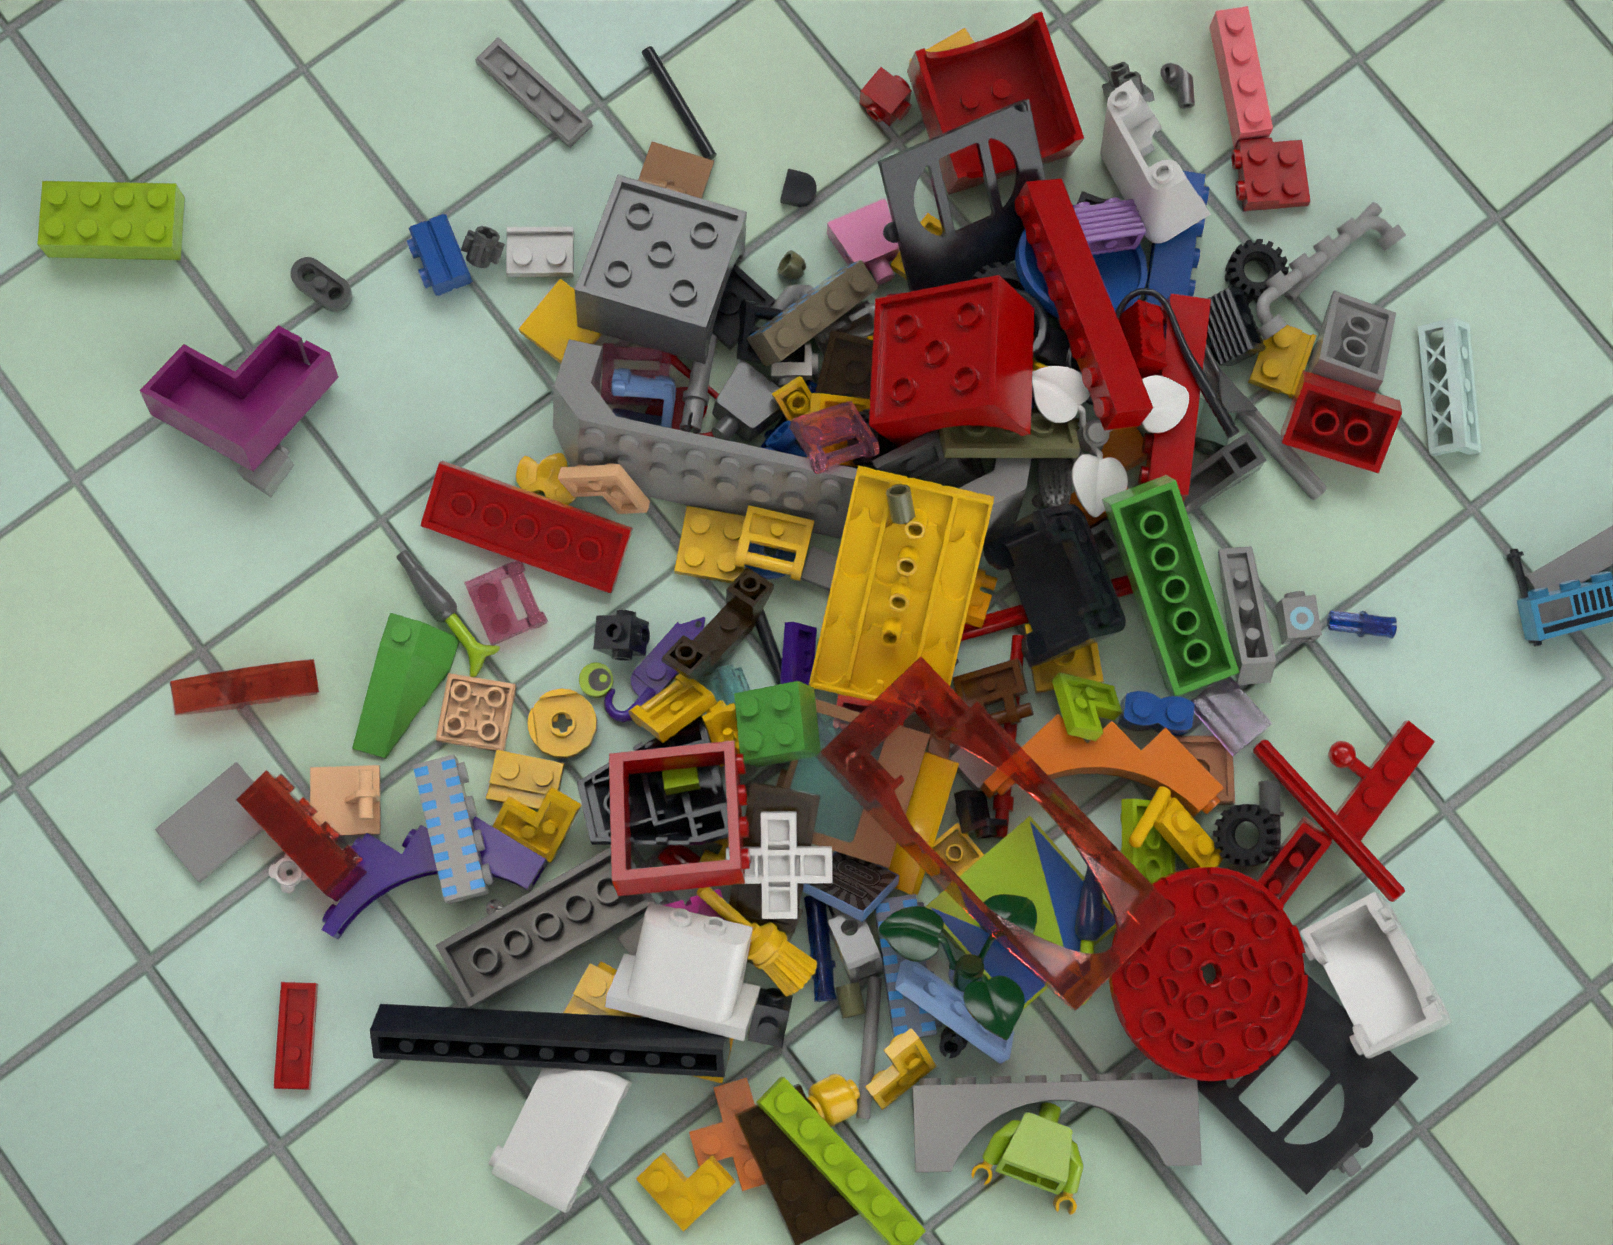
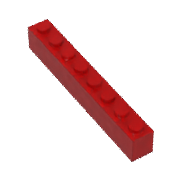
(1083, 304)

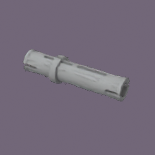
(696, 395)

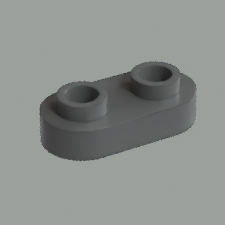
(322, 285)

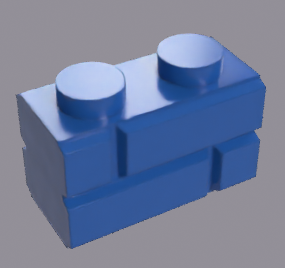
(440, 255)

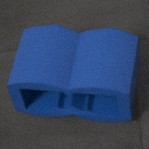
(1147, 711)

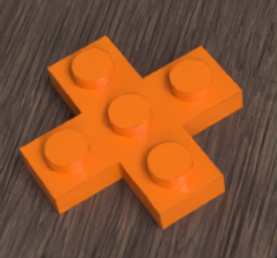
(726, 1137)

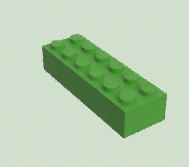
(1170, 585)

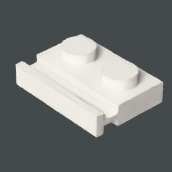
(540, 252)

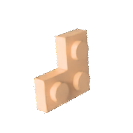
(606, 481)

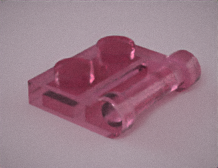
(613, 353)
(832, 427)
(494, 605)

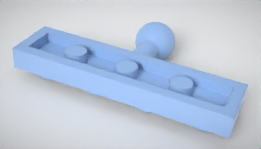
(948, 1007)

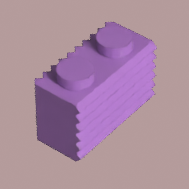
(1110, 225)

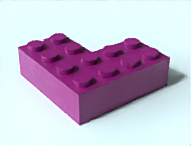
(243, 409)

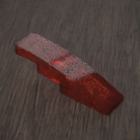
(244, 687)

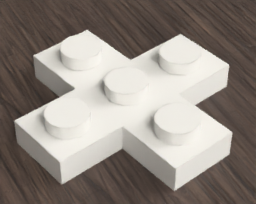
(783, 864)

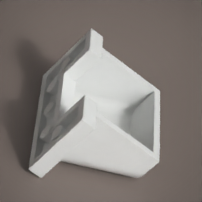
(688, 973)

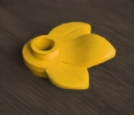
(544, 477)

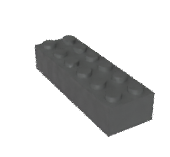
(539, 930)

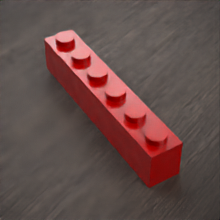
(1172, 450)

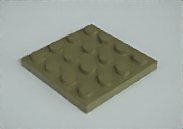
(1045, 441)

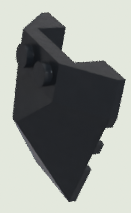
(659, 818)

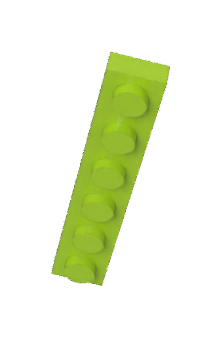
(839, 1164)

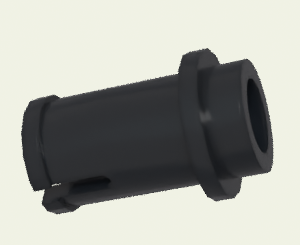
(947, 1046)

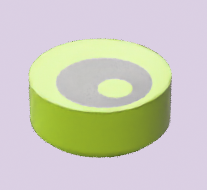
(596, 680)

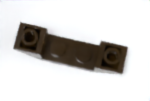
(718, 639)

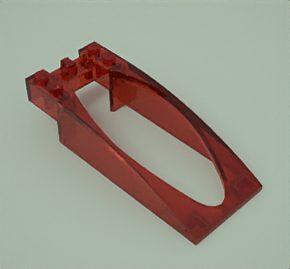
(1132, 898)

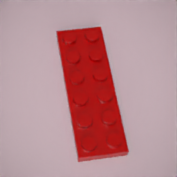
(526, 527)

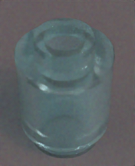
(729, 681)

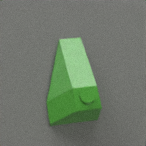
(404, 675)

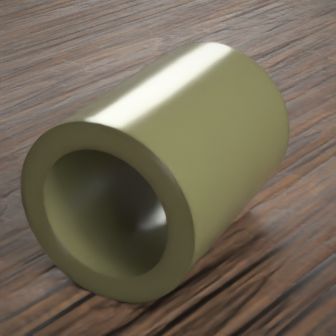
(900, 504)
(850, 1000)

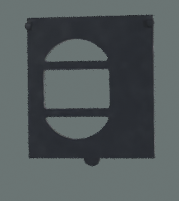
(960, 253)
(1367, 1086)

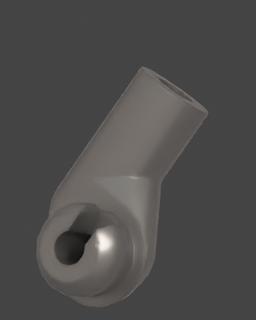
(1180, 81)

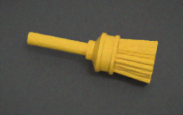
(768, 948)

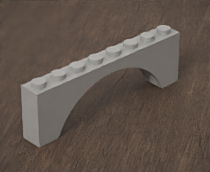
(1158, 1109)

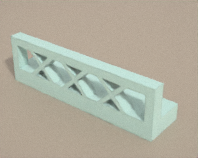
(1460, 389)

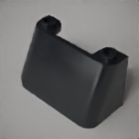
(1057, 581)

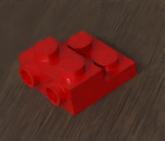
(1270, 174)

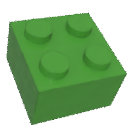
(777, 724)

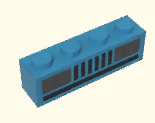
(1568, 608)

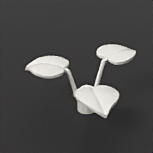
(1058, 396)

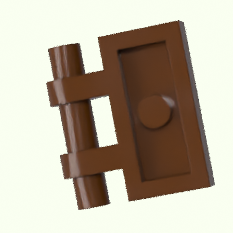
(994, 685)

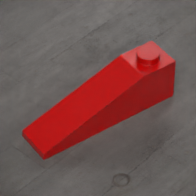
(1294, 859)

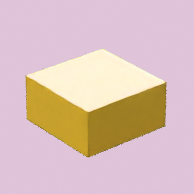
(957, 850)

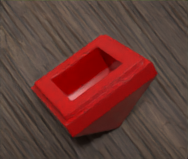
(678, 855)

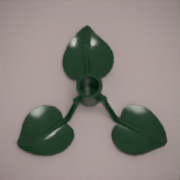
(993, 1002)

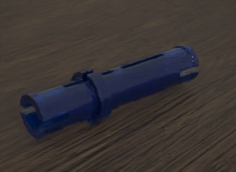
(820, 949)

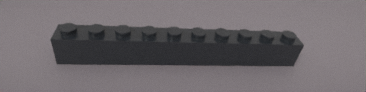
(546, 1040)

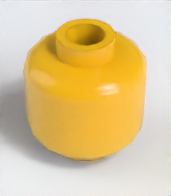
(834, 1098)

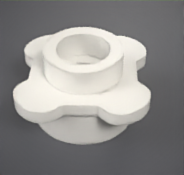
(287, 882)

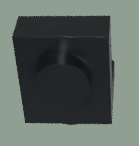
(975, 816)
(770, 1017)

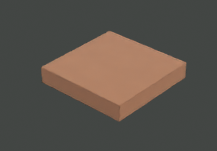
(1215, 760)

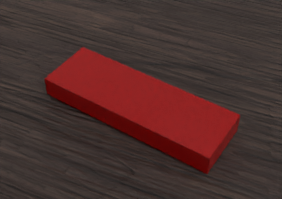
(295, 1035)

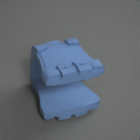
(638, 386)

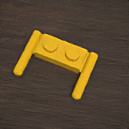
(1178, 830)

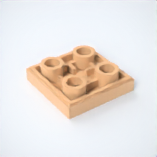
(476, 712)

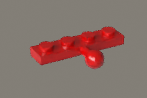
(1380, 780)

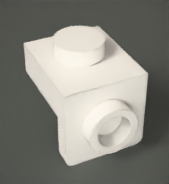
(785, 372)

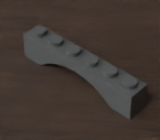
(1207, 481)

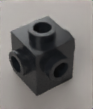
(621, 635)

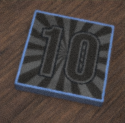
(856, 886)

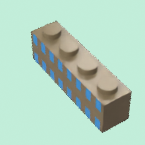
(812, 313)

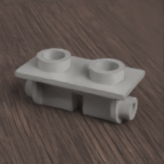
(856, 321)

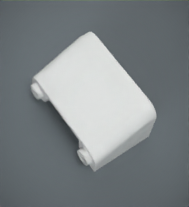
(1162, 191)
(1376, 975)
(559, 1133)

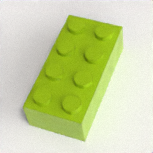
(111, 220)

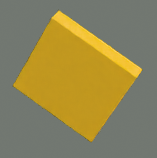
(556, 322)

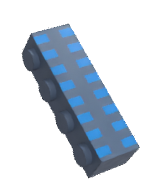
(902, 1011)

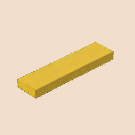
(925, 815)

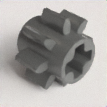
(482, 247)

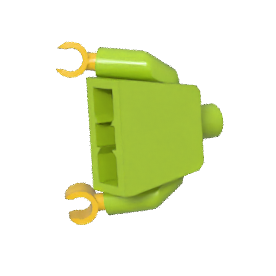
(1037, 1153)

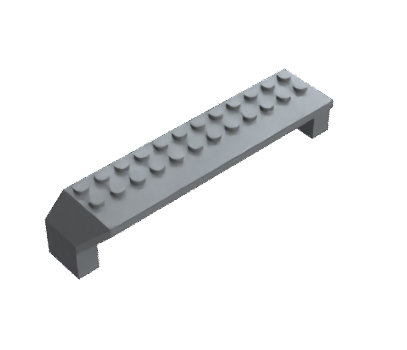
(722, 472)

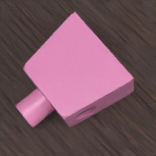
(861, 238)

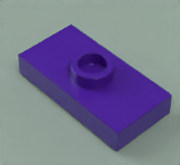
(798, 652)

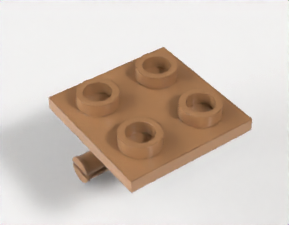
(676, 170)

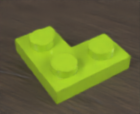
(1083, 703)

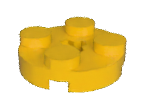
(575, 708)

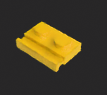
(1282, 361)
(523, 778)

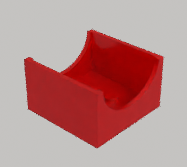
(985, 77)
(952, 359)

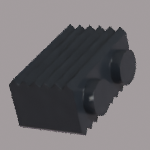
(1232, 328)

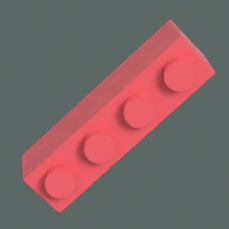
(1240, 75)

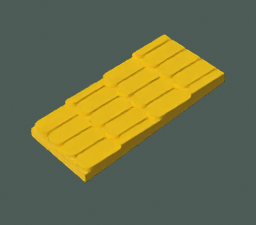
(899, 585)

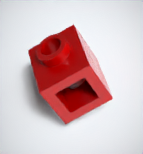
(886, 97)

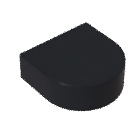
(798, 189)

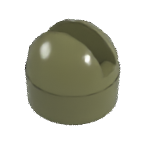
(792, 266)

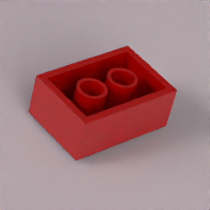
(1341, 422)

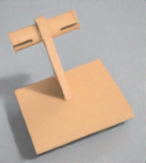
(347, 798)

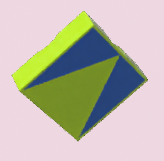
(1025, 866)

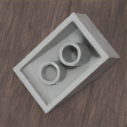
(1353, 342)

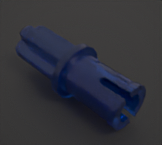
(1362, 624)

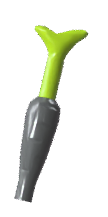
(444, 609)

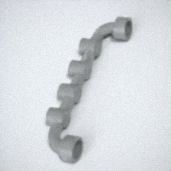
(1306, 265)

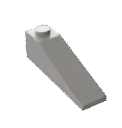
(1246, 616)

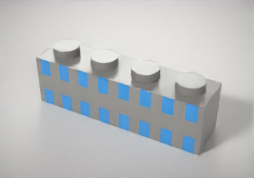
(451, 829)

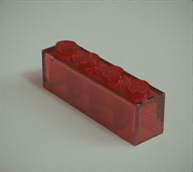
(301, 835)

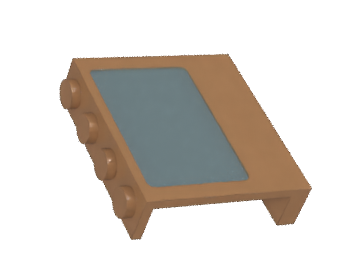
(840, 818)

